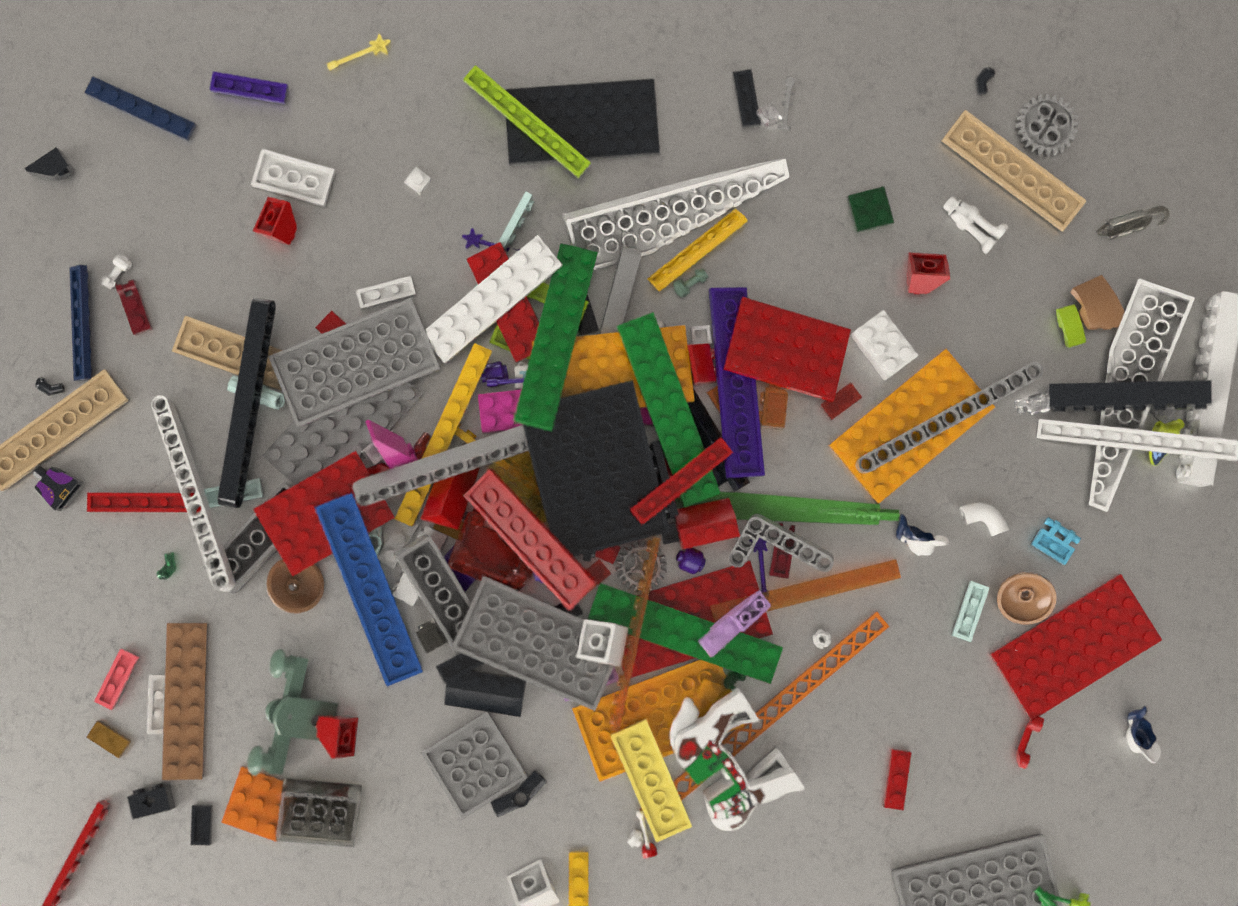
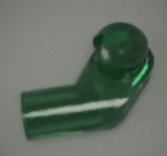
(169, 567)
(731, 679)

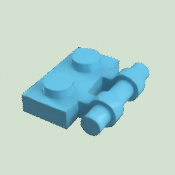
(1053, 546)

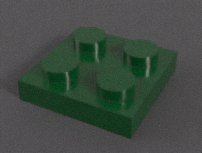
(870, 209)

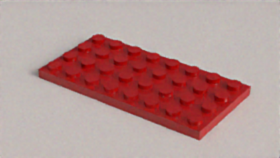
(695, 598)
(1075, 647)

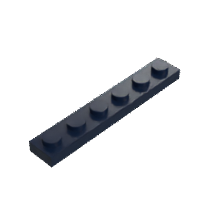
(140, 108)
(80, 323)

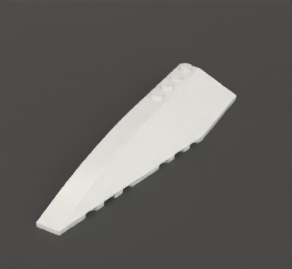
(665, 213)
(1137, 355)

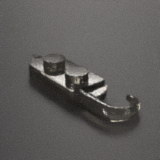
(1132, 222)

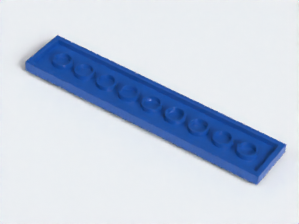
(369, 589)

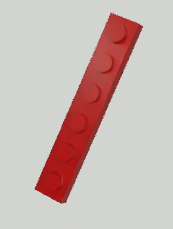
(681, 481)
(136, 502)
(80, 848)

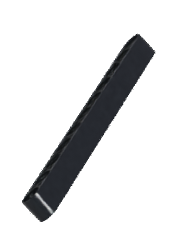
(246, 402)

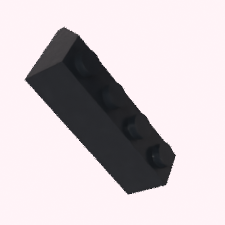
(487, 692)

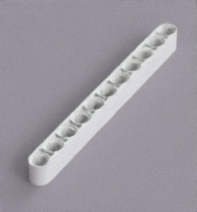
(199, 498)

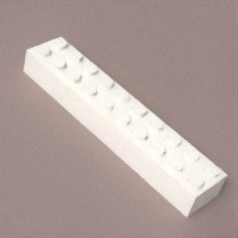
(1214, 364)

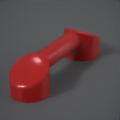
(1033, 725)

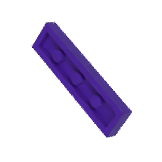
(249, 87)

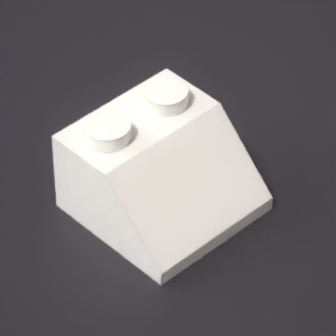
(602, 642)
(532, 886)

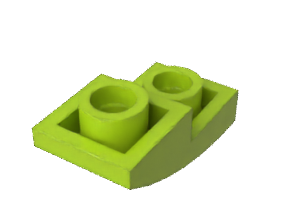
(1071, 324)

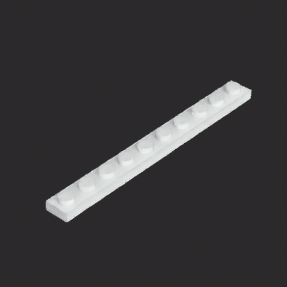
(1138, 439)

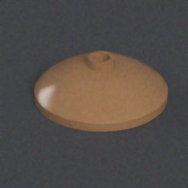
(307, 588)
(1030, 606)

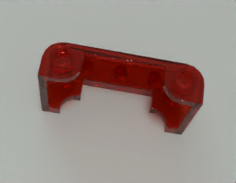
(484, 552)

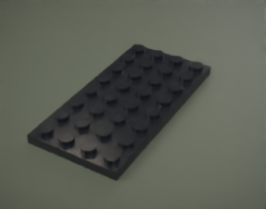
(591, 117)

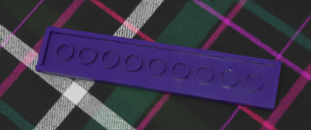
(736, 392)

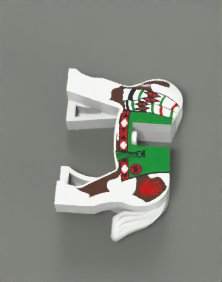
(703, 754)

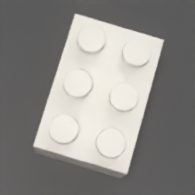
(883, 345)

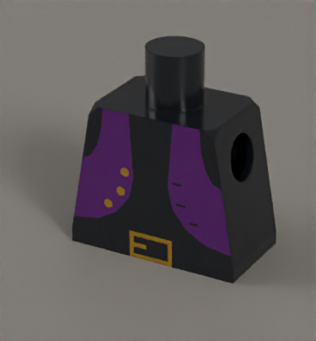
(56, 486)

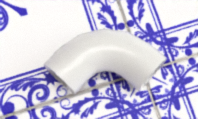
(985, 513)

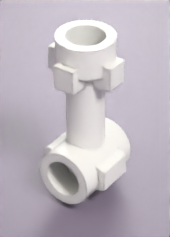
(121, 263)

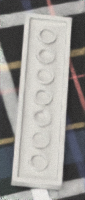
(492, 298)

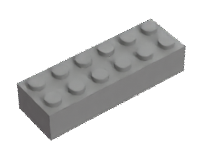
(249, 547)
(435, 585)

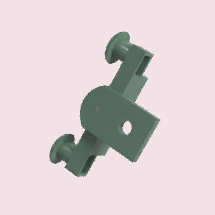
(288, 714)

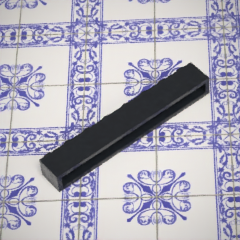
(1131, 395)

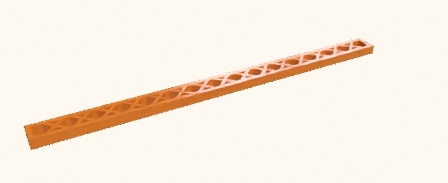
(763, 709)

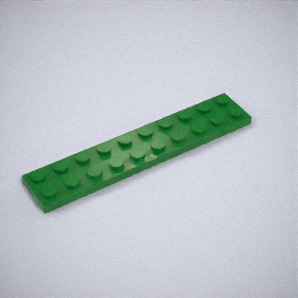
(555, 338)
(665, 401)
(683, 631)

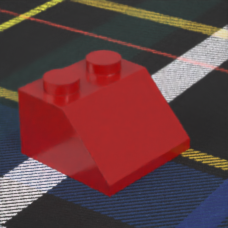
(701, 364)

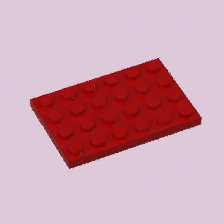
(787, 349)
(292, 515)

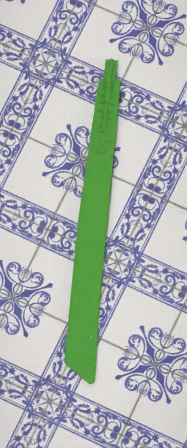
(802, 509)

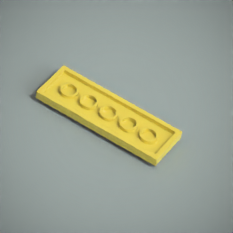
(651, 780)

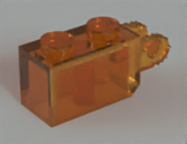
(773, 407)

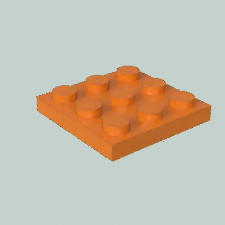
(254, 804)

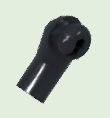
(986, 74)
(42, 386)

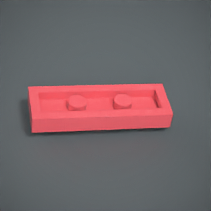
(116, 679)

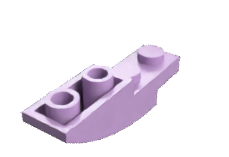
(733, 622)

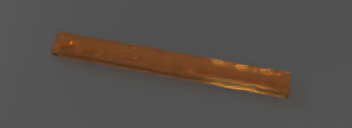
(819, 587)
(632, 641)

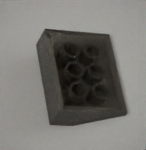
(318, 812)

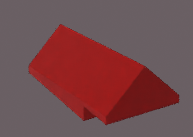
(447, 501)

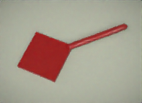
(329, 323)

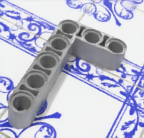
(779, 541)

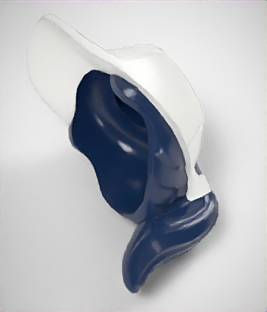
(917, 540)
(1141, 736)

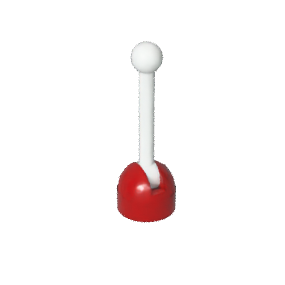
(648, 849)

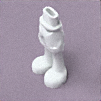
(964, 217)

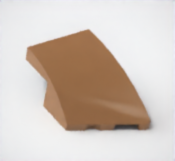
(1099, 304)

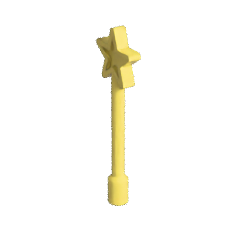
(376, 46)

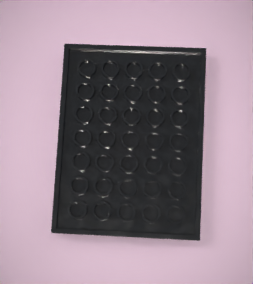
(595, 470)

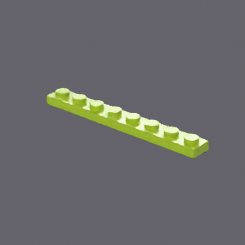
(526, 121)

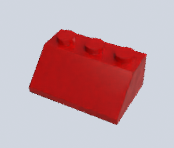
(706, 523)

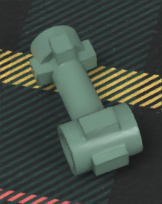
(682, 288)

